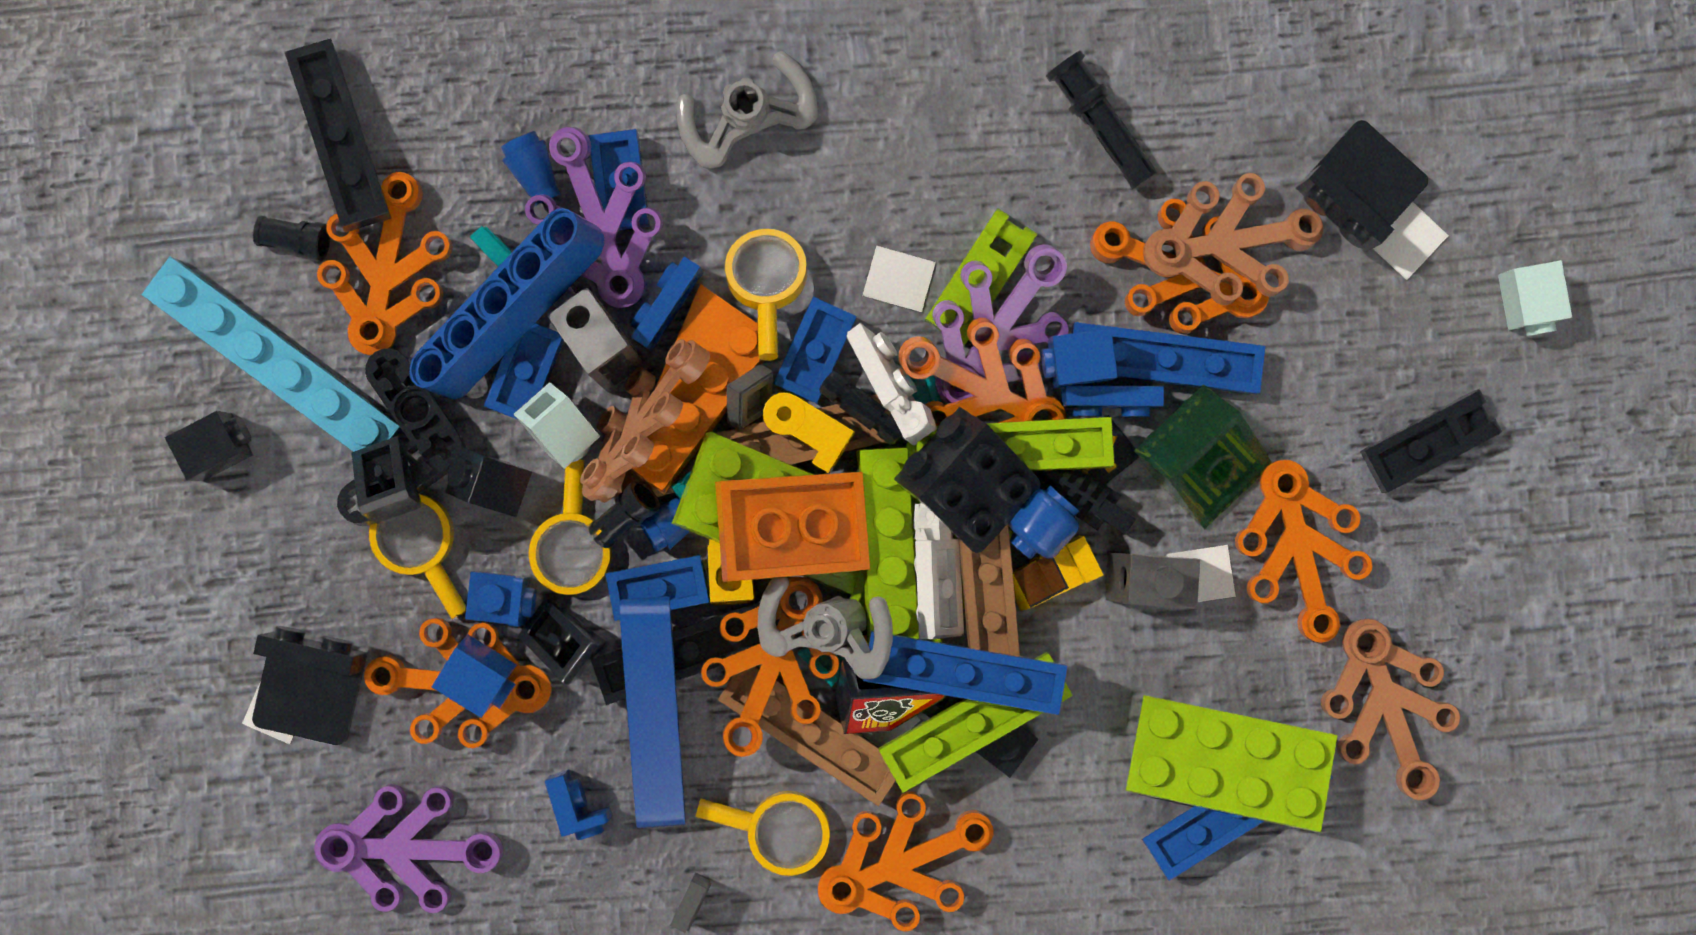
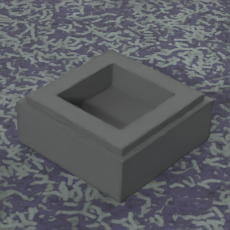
(748, 396)
(691, 903)

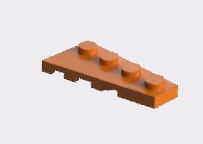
(733, 352)

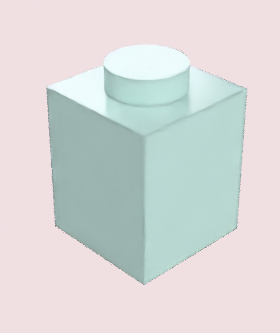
(1535, 297)
(557, 425)

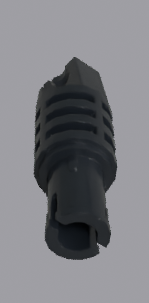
(1090, 496)

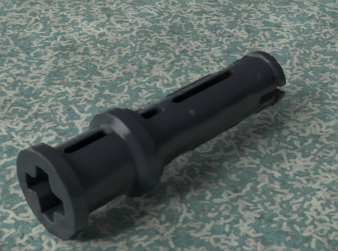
(1090, 102)

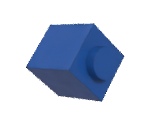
(1080, 358)
(476, 677)

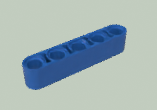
(507, 304)
(652, 711)

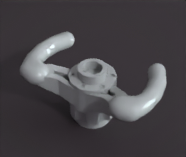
(747, 112)
(829, 627)

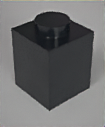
(210, 445)
(487, 482)

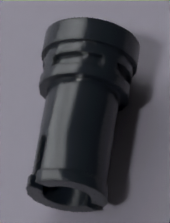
(303, 238)
(631, 509)

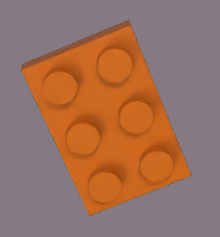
(792, 526)

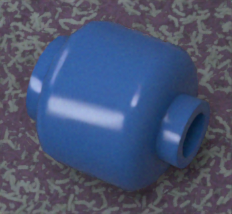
(1044, 524)

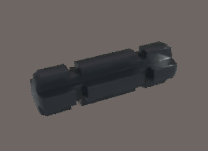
(860, 407)

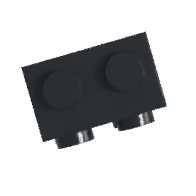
(1363, 185)
(969, 479)
(307, 685)

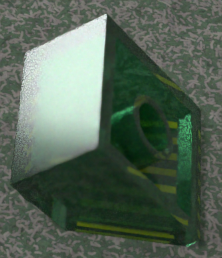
(1204, 455)

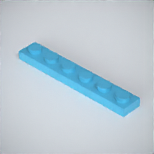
(268, 357)

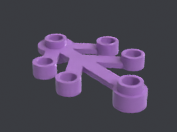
(607, 221)
(1003, 319)
(400, 849)

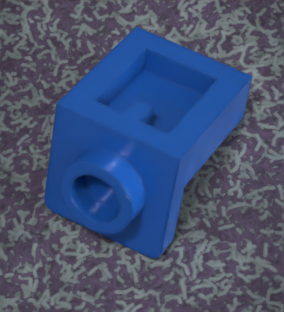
(500, 598)
(567, 800)

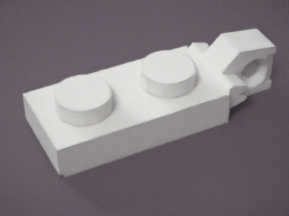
(891, 383)
(938, 577)

